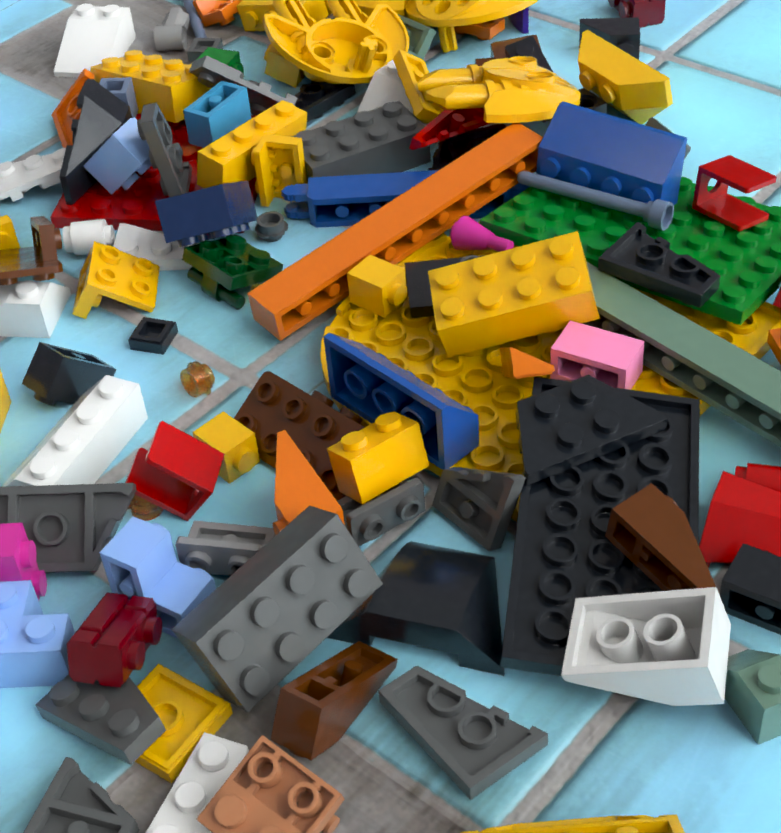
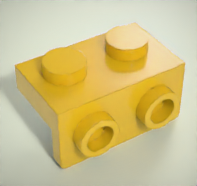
(277, 164)

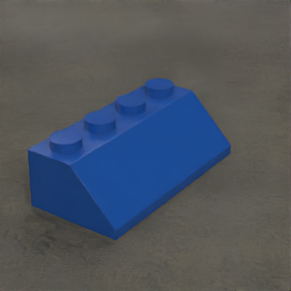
(611, 155)
(377, 386)

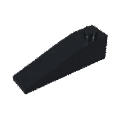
(99, 119)

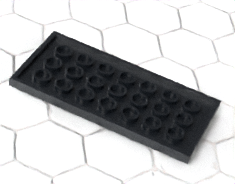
(564, 524)

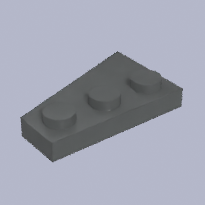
(212, 71)

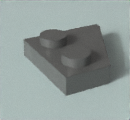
(479, 502)

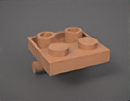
(272, 796)

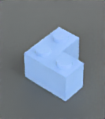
(120, 158)
(144, 564)
(30, 642)

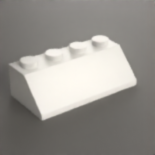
(85, 437)

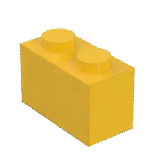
(378, 456)

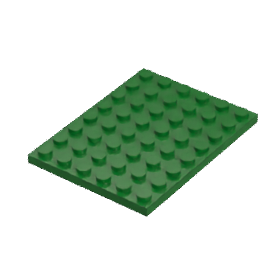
(744, 259)

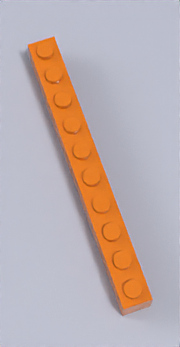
(395, 229)

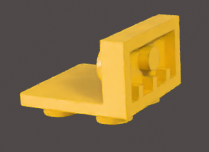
(117, 277)

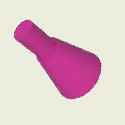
(470, 235)

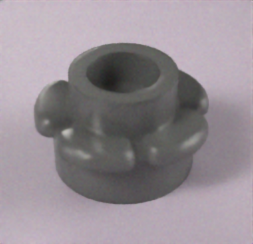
(271, 226)

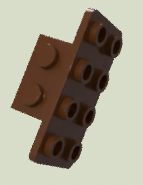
(35, 261)
(307, 419)

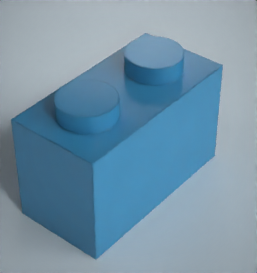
(217, 113)

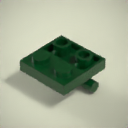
(228, 265)

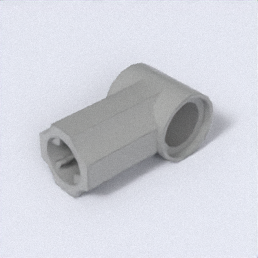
(173, 31)

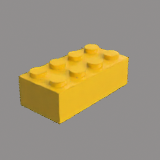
(155, 81)
(512, 294)

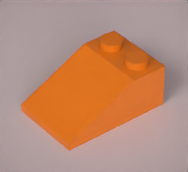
(298, 485)

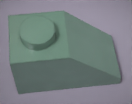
(755, 692)

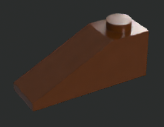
(659, 540)
(328, 698)

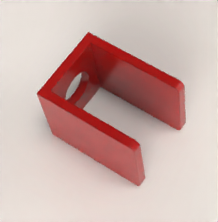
(722, 206)
(175, 471)

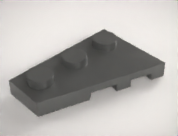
(162, 153)
(104, 716)
(459, 734)

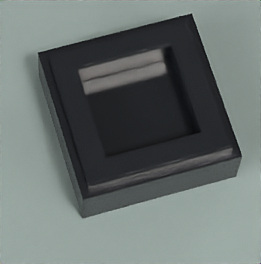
(153, 335)

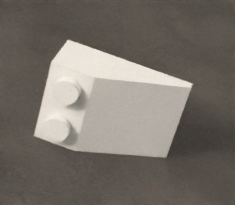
(92, 36)
(651, 646)

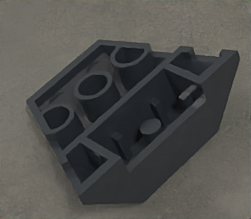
(435, 602)

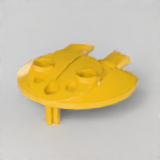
(452, 13)
(336, 49)
(505, 87)

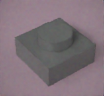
(199, 45)

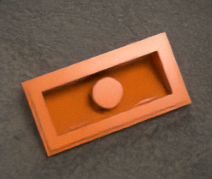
(522, 365)

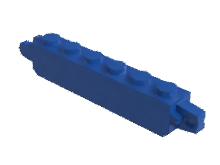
(350, 198)

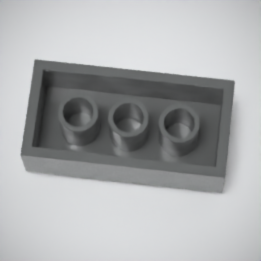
(365, 143)
(278, 607)

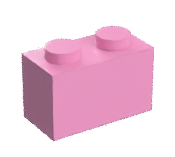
(597, 353)

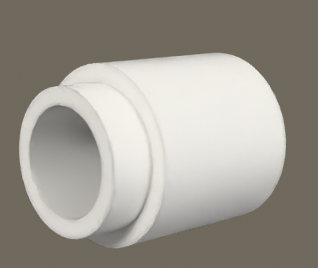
(81, 235)

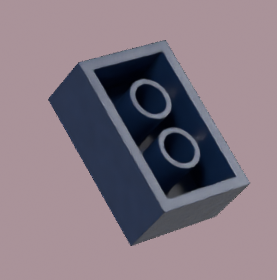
(207, 213)

